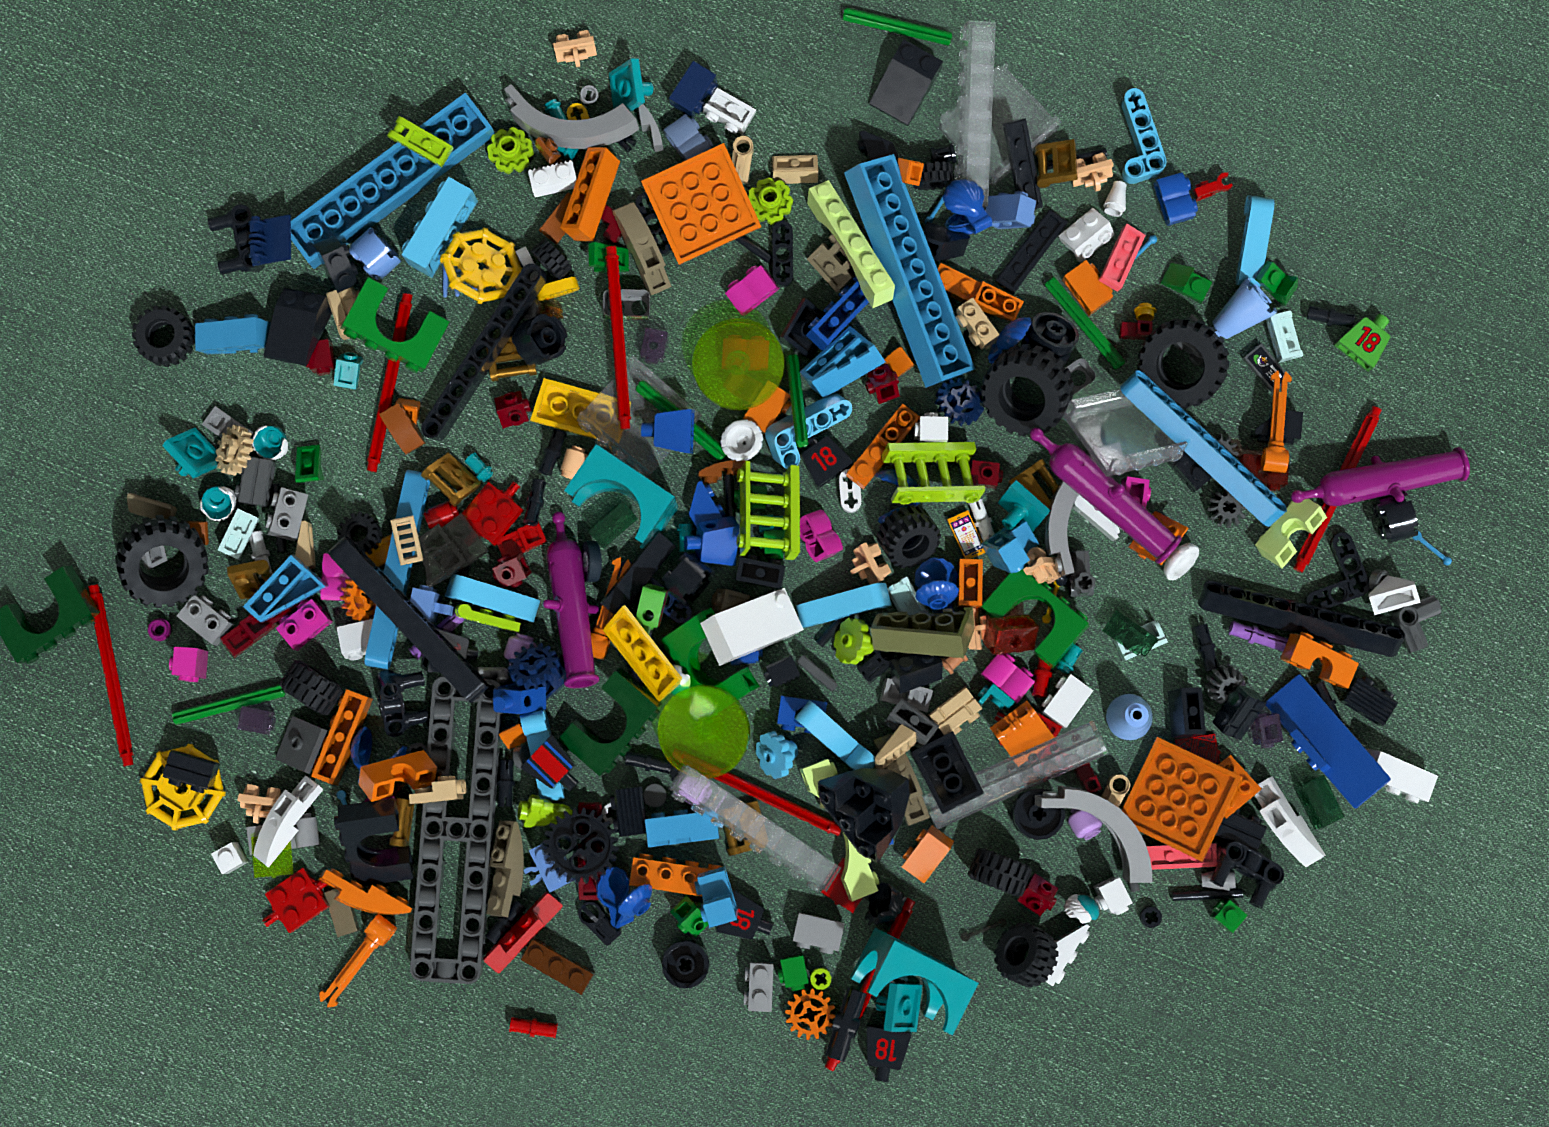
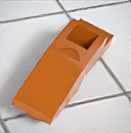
(988, 297)
(893, 432)
(372, 900)

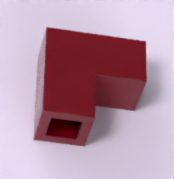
(613, 232)
(1135, 331)
(1087, 778)

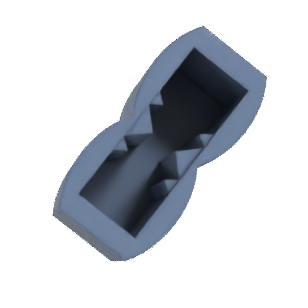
(686, 138)

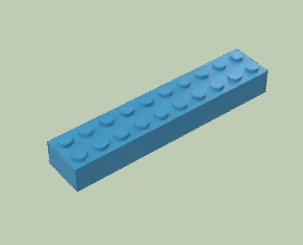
(388, 181)
(910, 264)

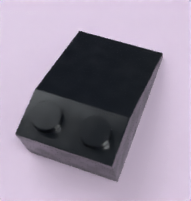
(906, 82)
(296, 326)
(947, 772)

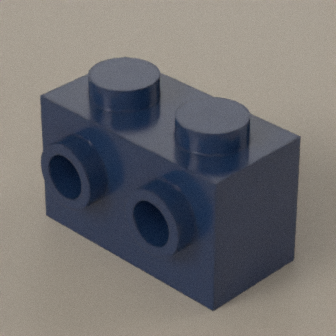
(693, 90)

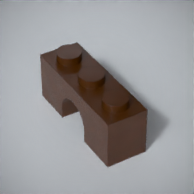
(557, 966)

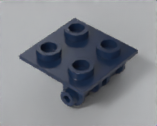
(270, 240)

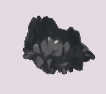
(885, 904)

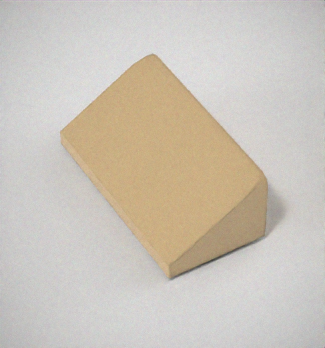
(795, 169)

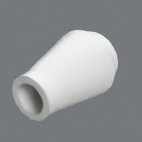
(1116, 199)

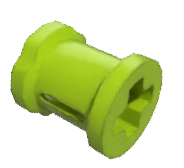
(821, 985)

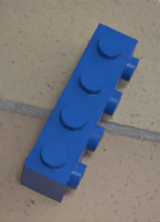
(837, 315)

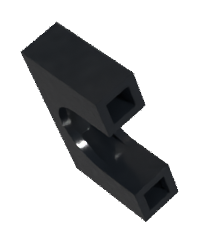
(368, 864)

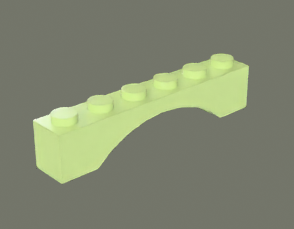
(832, 213)
(856, 875)

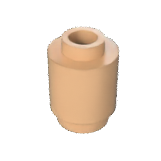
(572, 461)

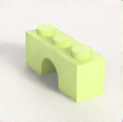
(1299, 516)

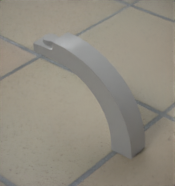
(572, 133)
(1057, 525)
(1132, 848)

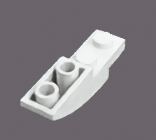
(279, 825)
(1286, 825)

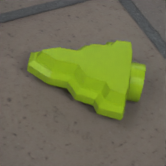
(540, 811)

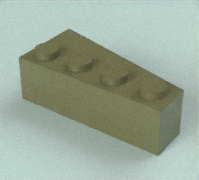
(924, 633)

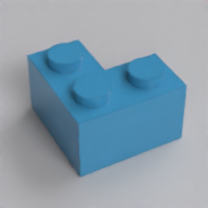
(1010, 547)
(719, 901)

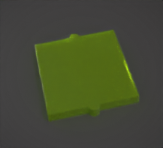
(281, 865)

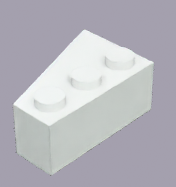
(1405, 777)

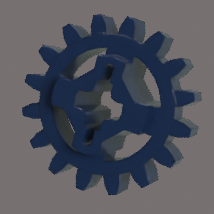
(959, 402)
(533, 666)

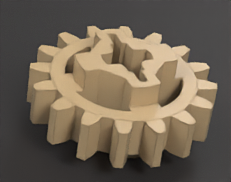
(234, 450)

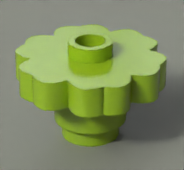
(517, 158)
(771, 211)
(853, 641)

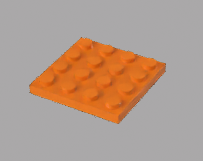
(701, 204)
(1180, 798)

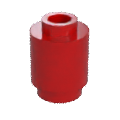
(441, 514)

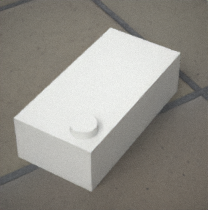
(751, 626)

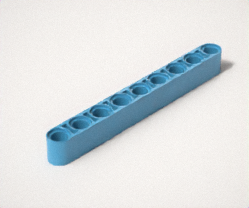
(1203, 448)
(383, 630)

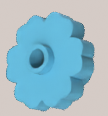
(776, 754)

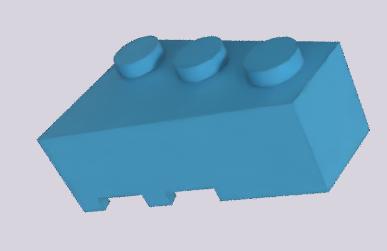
(231, 335)
(842, 363)
(284, 589)
(679, 828)

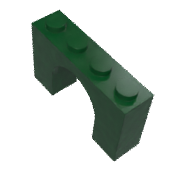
(75, 610)
(639, 708)

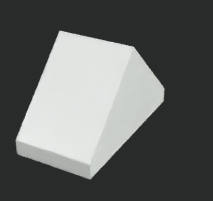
(1393, 594)

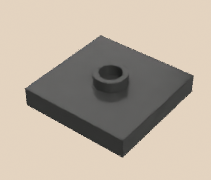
(301, 744)

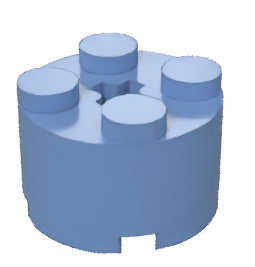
(375, 254)

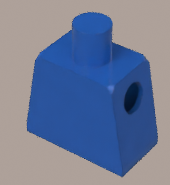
(672, 430)
(715, 541)
(510, 699)

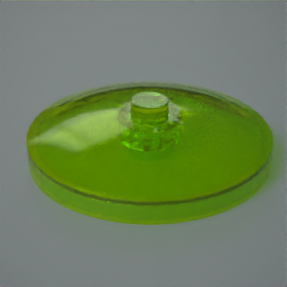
(738, 364)
(704, 730)

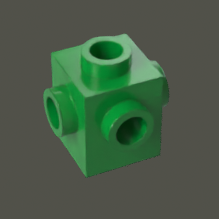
(689, 916)

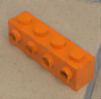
(590, 194)
(337, 745)
(667, 874)

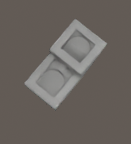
(647, 124)
(219, 421)
(918, 697)

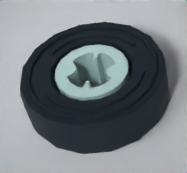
(591, 561)

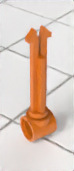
(1275, 456)
(600, 643)
(377, 933)

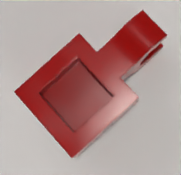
(1206, 189)

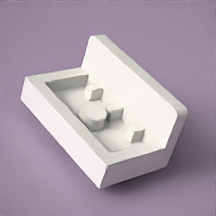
(729, 111)
(1087, 234)

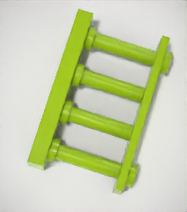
(941, 454)
(789, 501)

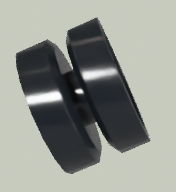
(1053, 334)
(1030, 827)

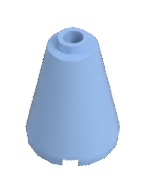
(1243, 310)
(1121, 720)

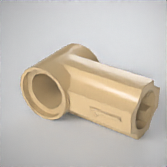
(742, 161)
(1112, 795)

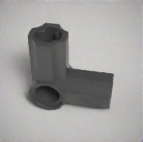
(1081, 582)
(1414, 635)

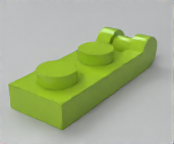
(420, 141)
(486, 617)

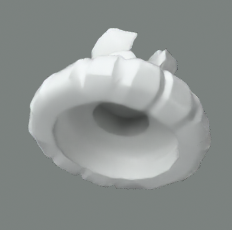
(741, 440)
(1180, 561)

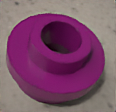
(152, 629)

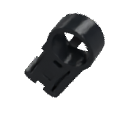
(876, 665)
(601, 926)

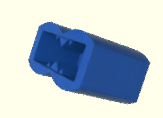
(1175, 198)

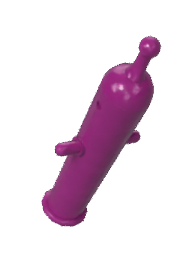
(1387, 478)
(1108, 497)
(571, 607)

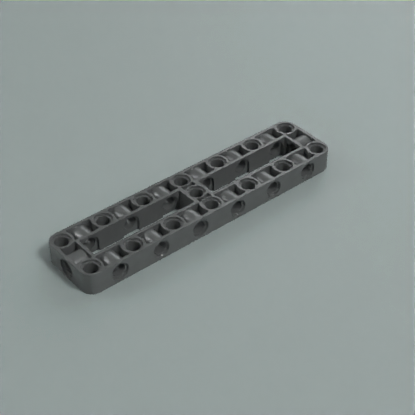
(477, 850)

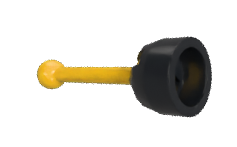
(1059, 582)

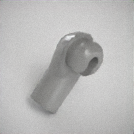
(498, 673)

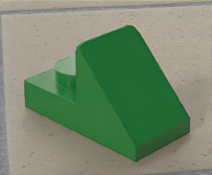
(597, 255)
(1186, 282)
(1277, 282)
(308, 464)

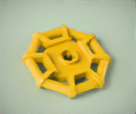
(480, 253)
(179, 801)

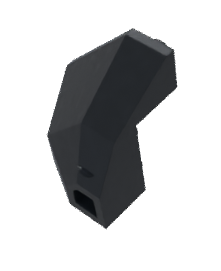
(866, 807)

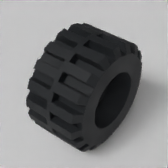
(150, 323)
(908, 536)
(311, 687)
(999, 872)
(1039, 960)

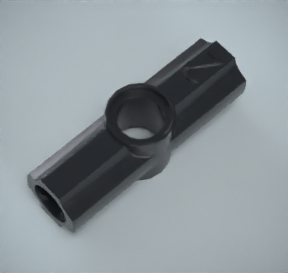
(846, 1024)

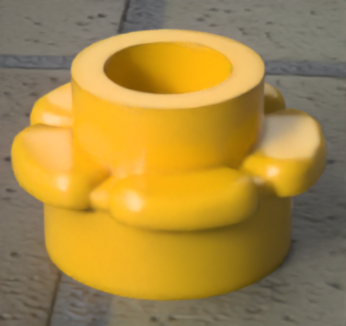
(1145, 312)

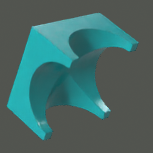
(607, 473)
(897, 959)

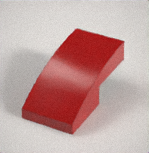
(521, 540)

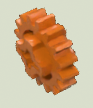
(356, 603)
(823, 1009)

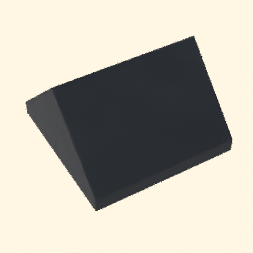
(795, 332)

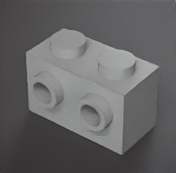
(287, 514)
(206, 619)
(818, 932)
(760, 986)

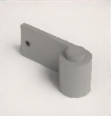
(305, 837)

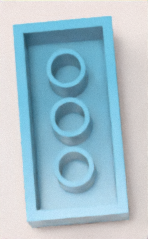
(436, 230)

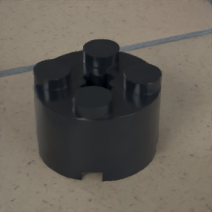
(540, 339)
(1395, 518)
(688, 578)
(683, 977)

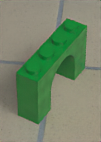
(362, 324)
(1068, 623)
(684, 646)

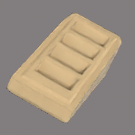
(404, 521)
(305, 545)
(898, 744)

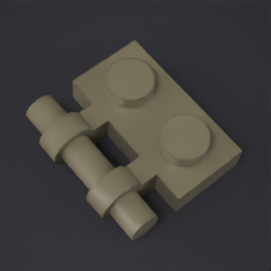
(830, 266)

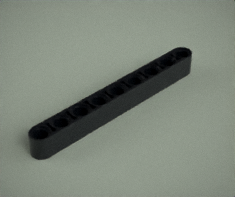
(494, 347)
(1301, 617)
(408, 619)

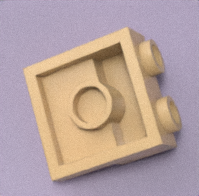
(977, 324)
(445, 789)

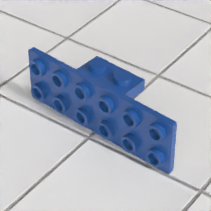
(1327, 742)

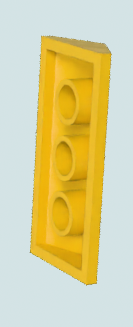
(560, 406)
(642, 654)

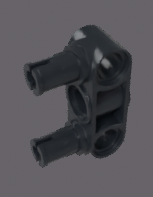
(241, 237)
(391, 701)
(1250, 864)

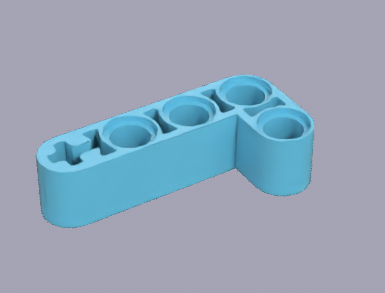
(1138, 134)
(1255, 238)
(832, 409)
(492, 598)
(844, 604)
(537, 731)
(834, 737)

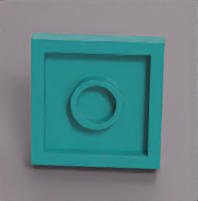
(628, 86)
(192, 453)
(1022, 506)
(901, 1007)

